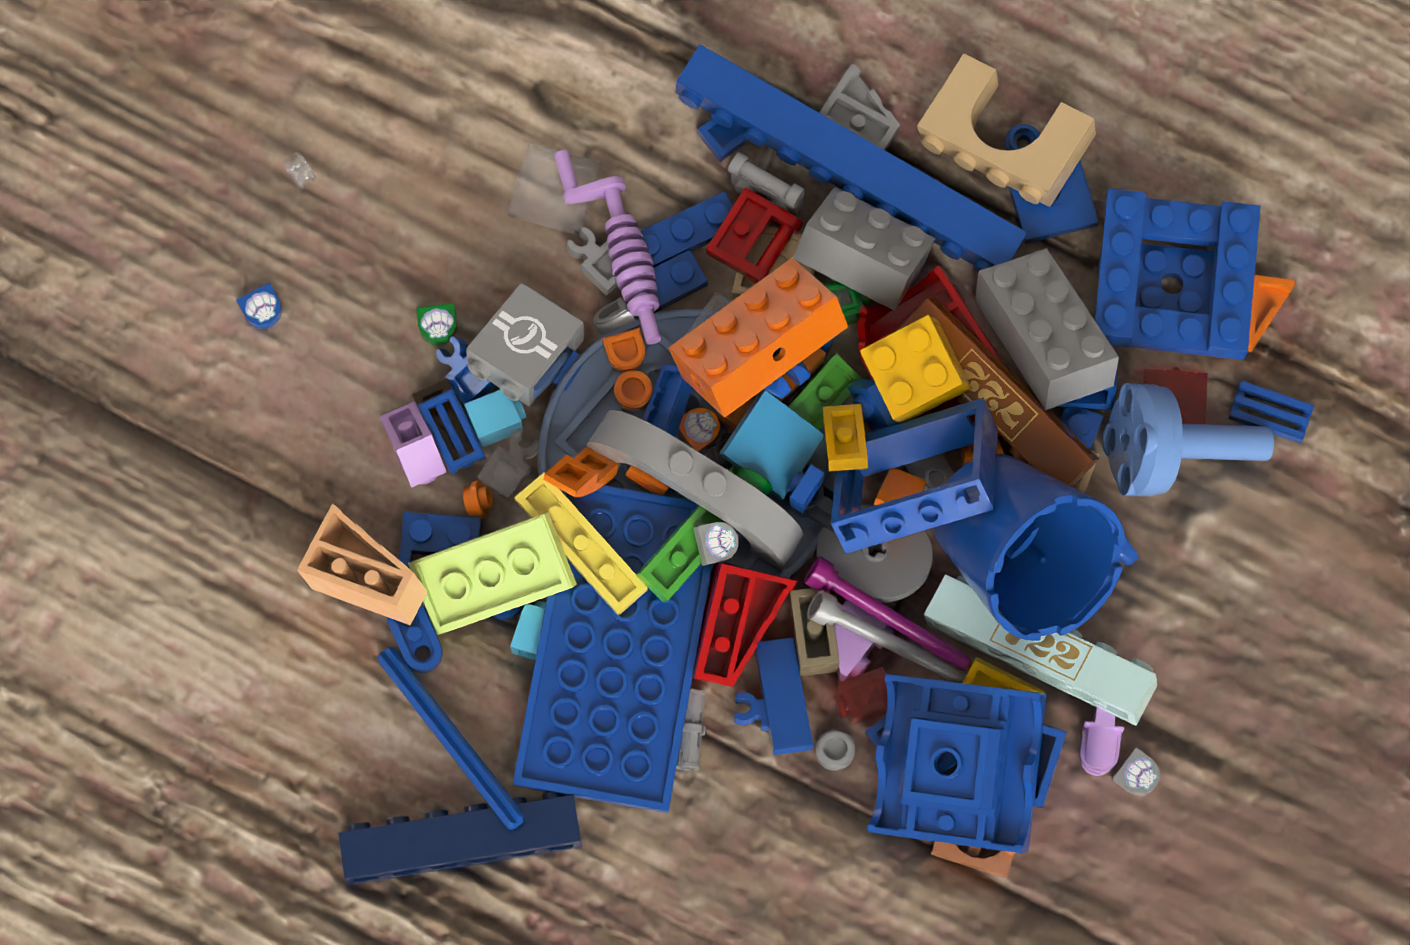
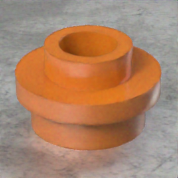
(478, 499)

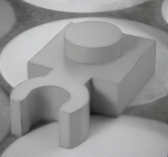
(596, 261)

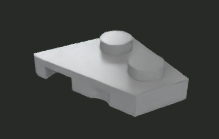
(860, 110)

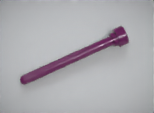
(825, 577)

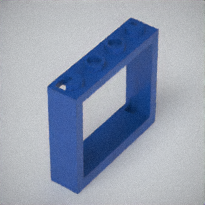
(930, 508)

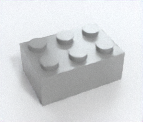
(864, 248)

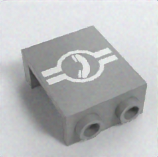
(522, 343)

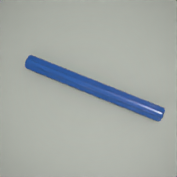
(451, 738)

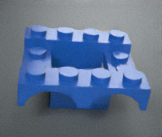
(1217, 287)
(995, 779)

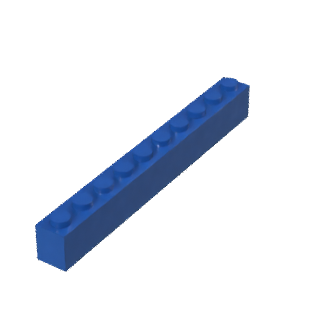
(846, 160)

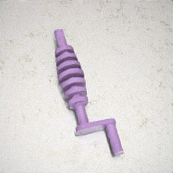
(627, 252)

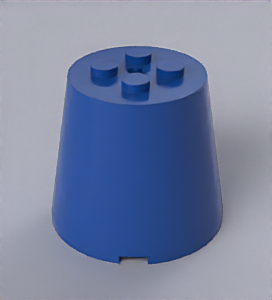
(1040, 555)

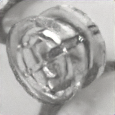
(299, 170)

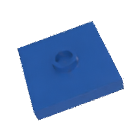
(1069, 212)

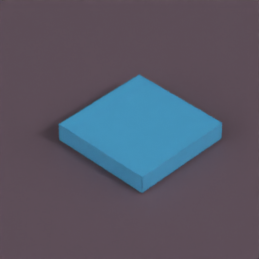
(772, 442)

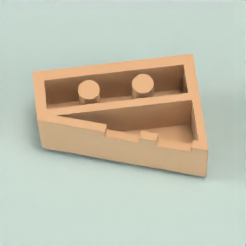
(359, 570)

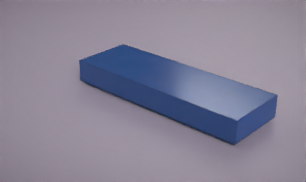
(783, 696)

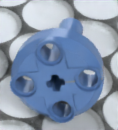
(1149, 440)

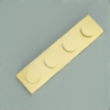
(584, 545)

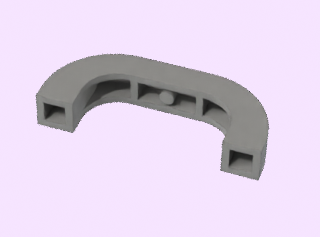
(753, 514)

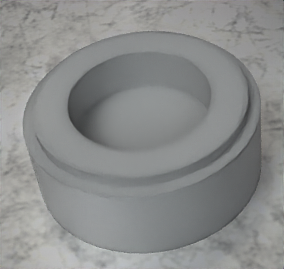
(835, 750)

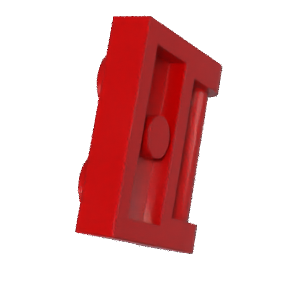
(743, 230)

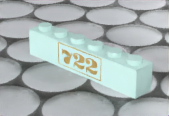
(1062, 661)

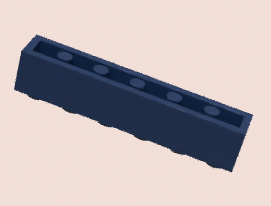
(457, 839)

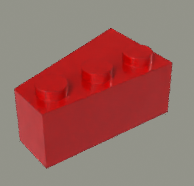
(734, 620)

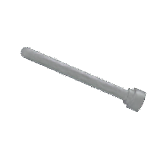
(826, 610)

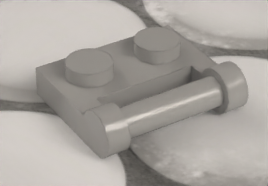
(766, 185)

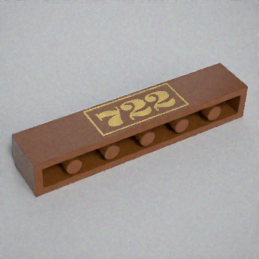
(1032, 431)

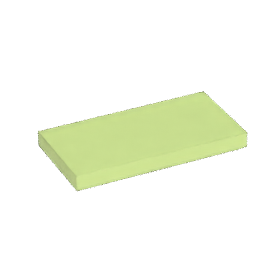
(493, 573)

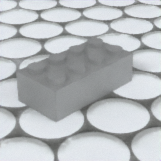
(1046, 329)

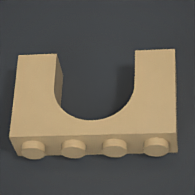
(1033, 170)

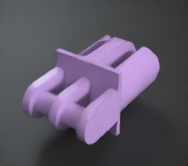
(1100, 743)

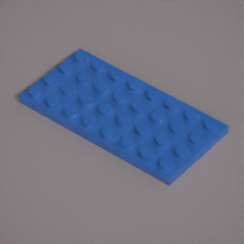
(612, 686)

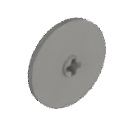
(889, 575)

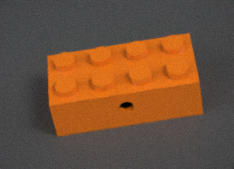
(758, 337)

